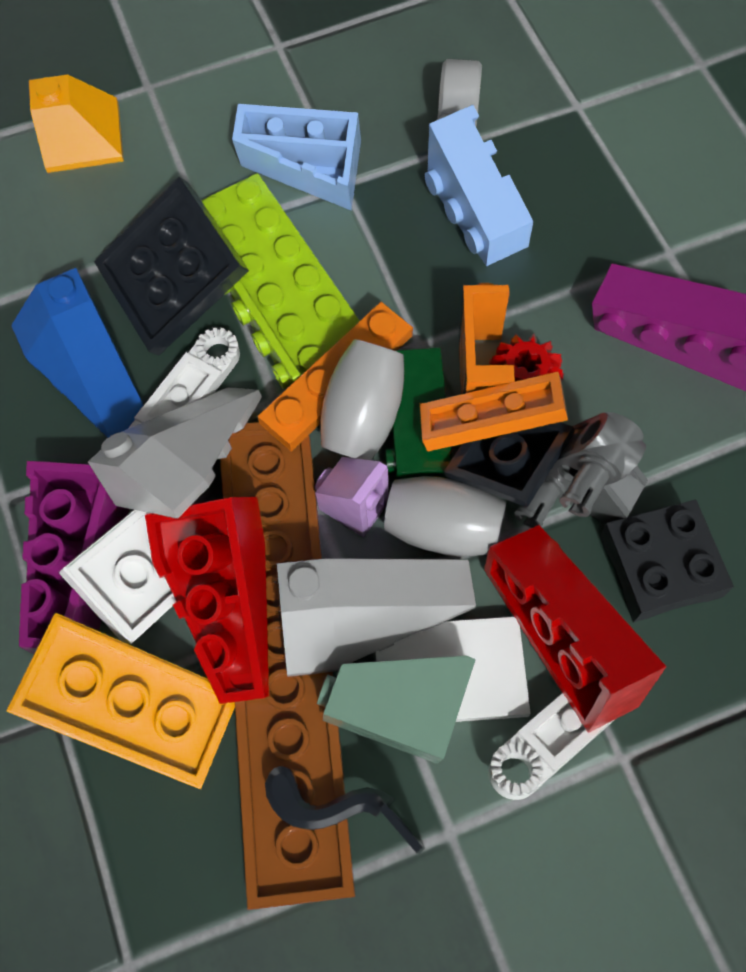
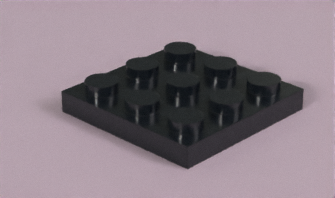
(170, 266)

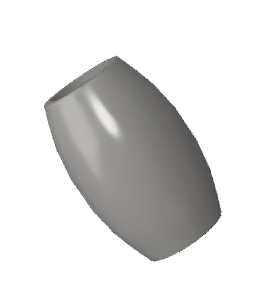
(362, 400)
(444, 516)

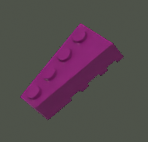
(676, 320)
(65, 516)

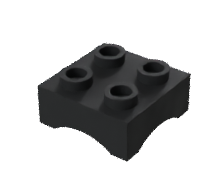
(666, 560)

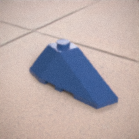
(75, 352)

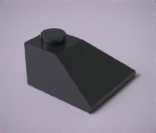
(511, 463)

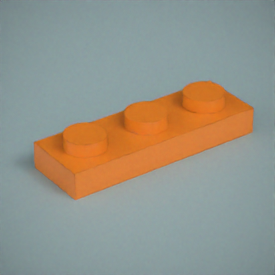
(493, 412)

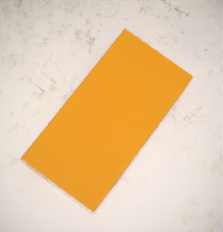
(122, 701)

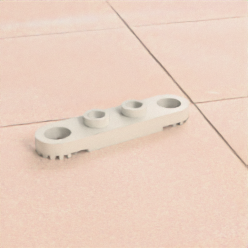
(193, 376)
(543, 746)

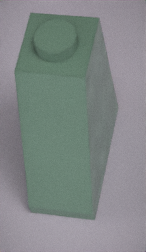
(400, 702)

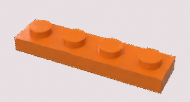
(299, 407)

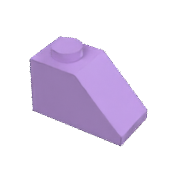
(354, 492)

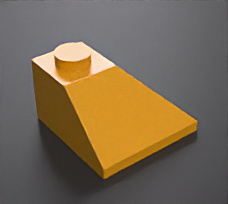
(75, 123)

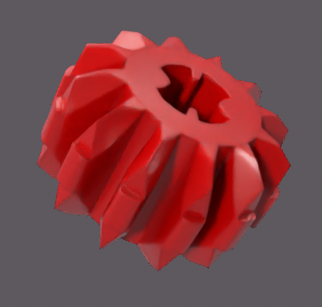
(528, 358)

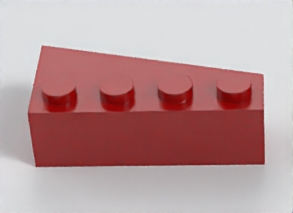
(573, 628)

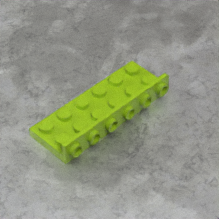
(287, 291)

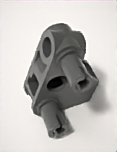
(593, 472)

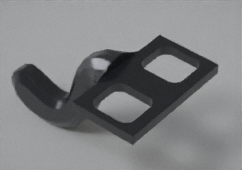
(290, 806)

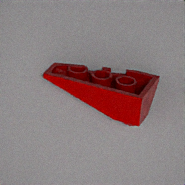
(219, 585)

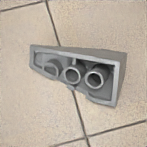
(170, 458)
(362, 606)

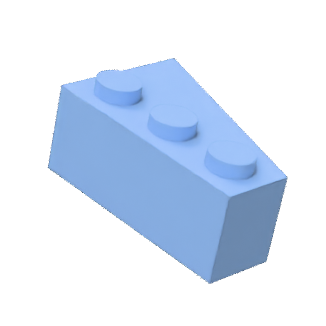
(473, 189)

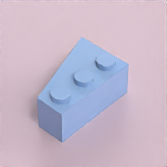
(301, 148)

